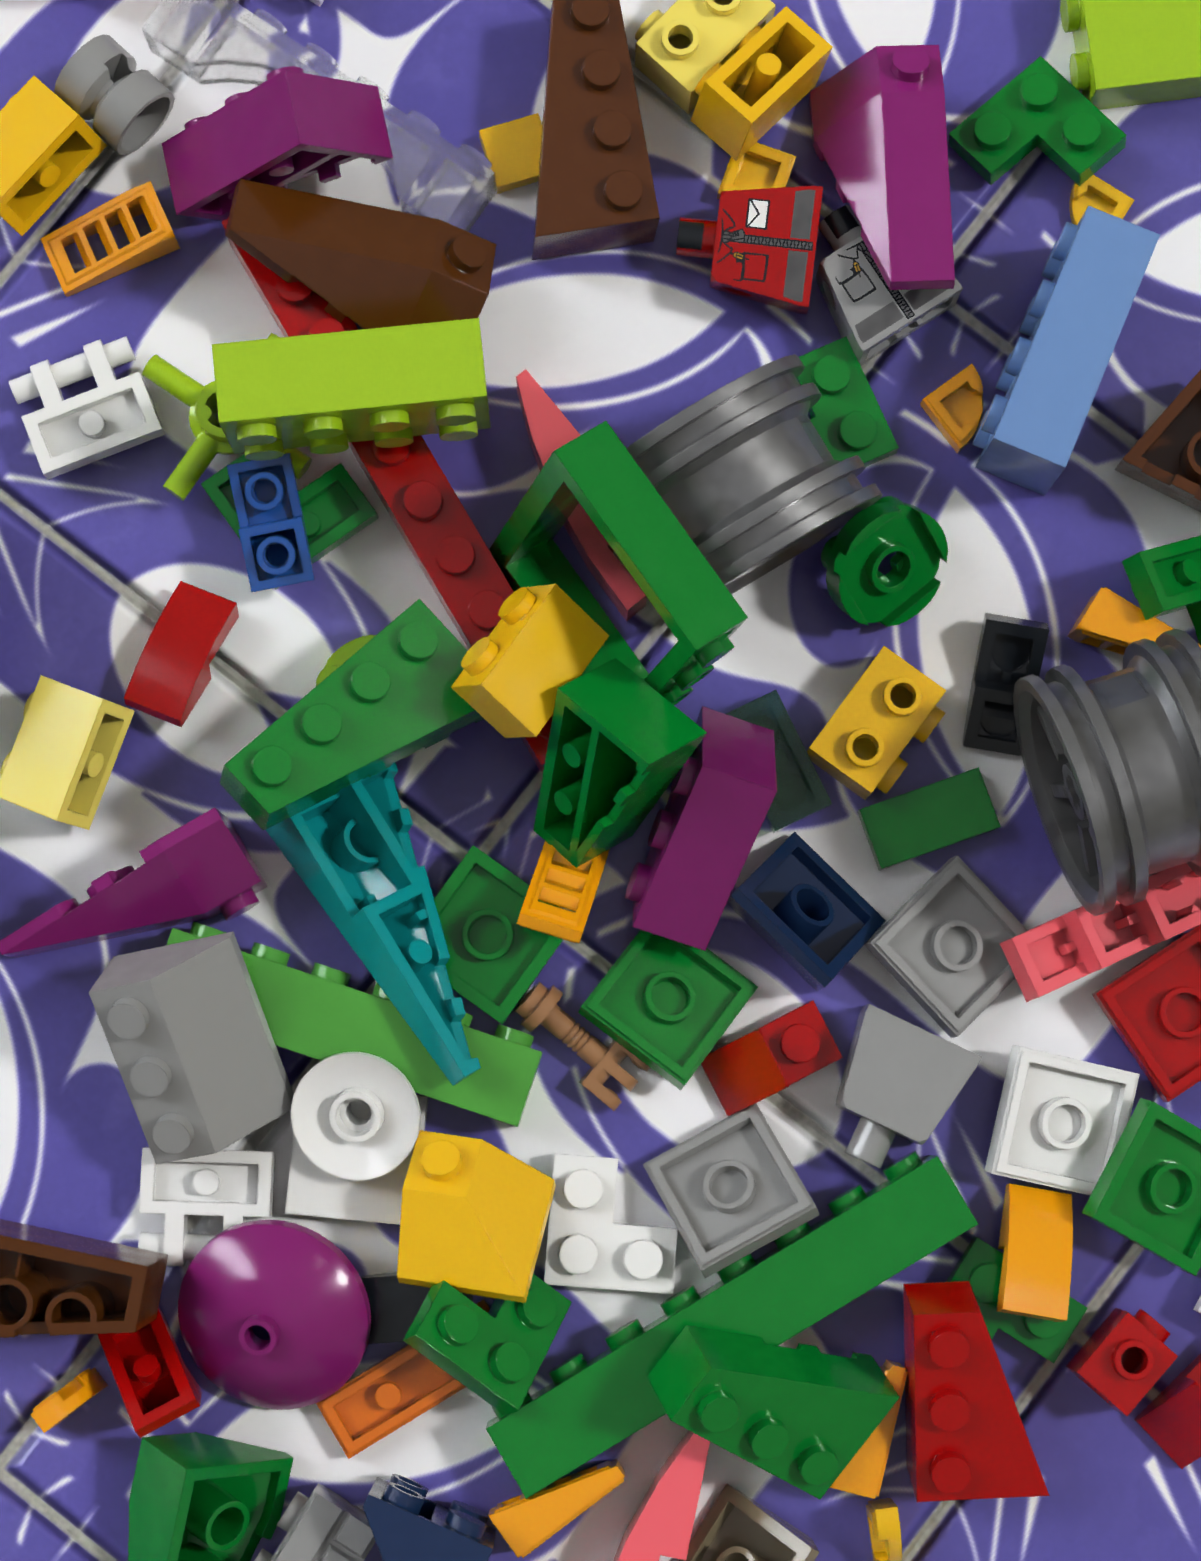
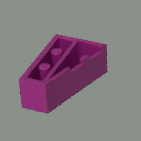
(274, 137)
(705, 831)

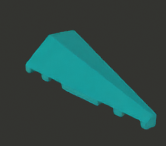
(366, 878)

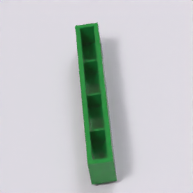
(768, 1297)

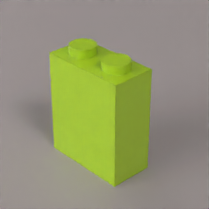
(1134, 50)

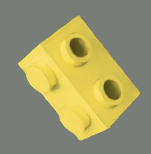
(691, 38)
(64, 753)

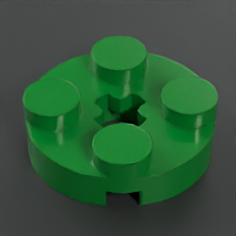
(863, 543)

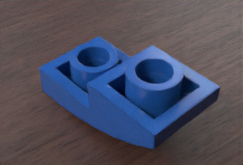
(271, 523)

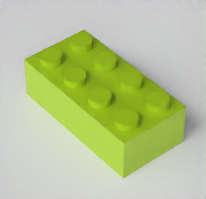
(352, 388)

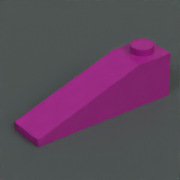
(888, 149)
(184, 880)

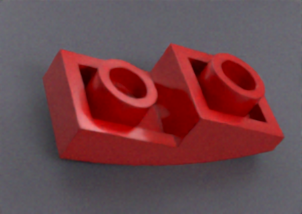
(178, 654)

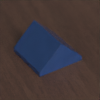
(805, 912)

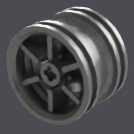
(752, 473)
(1117, 767)

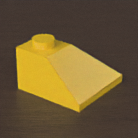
(471, 1217)

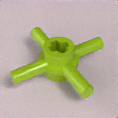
(204, 425)

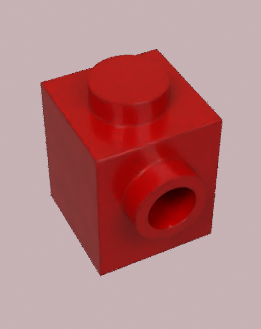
(1124, 1359)

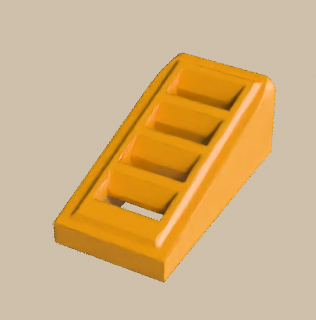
(100, 220)
(1114, 623)
(565, 886)
(866, 1469)
(534, 1520)

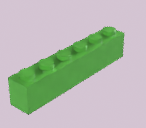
(325, 1017)

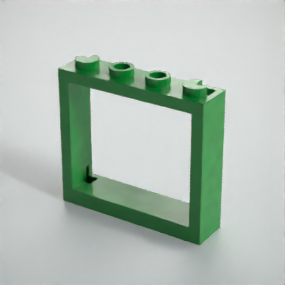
(647, 541)

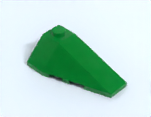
(204, 1498)

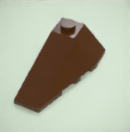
(364, 258)

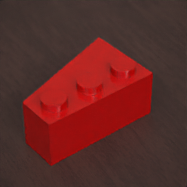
(959, 1407)

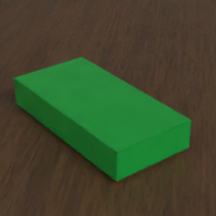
(928, 819)

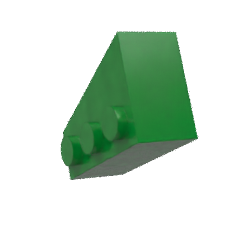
(608, 760)
(774, 1404)

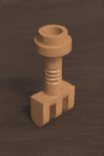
(541, 1008)

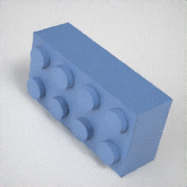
(1068, 347)

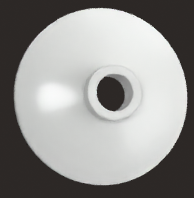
(335, 1136)

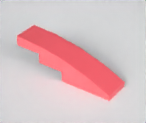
(548, 431)
(1086, 943)
(669, 1507)

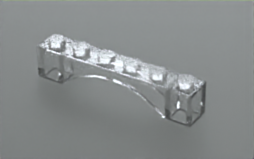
(230, 44)

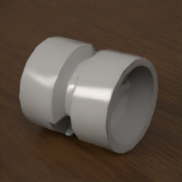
(105, 87)

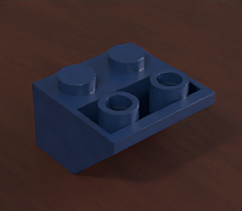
(421, 1530)

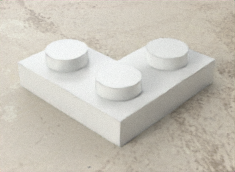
(586, 1243)

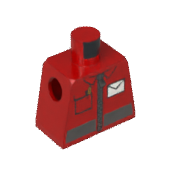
(760, 244)

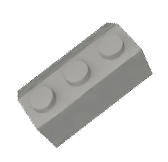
(191, 1045)

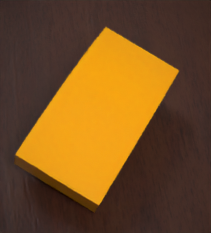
(1036, 1253)

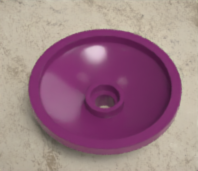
(294, 1289)

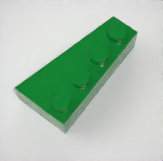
(356, 721)

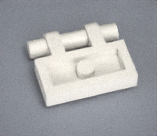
(91, 423)
(215, 1184)

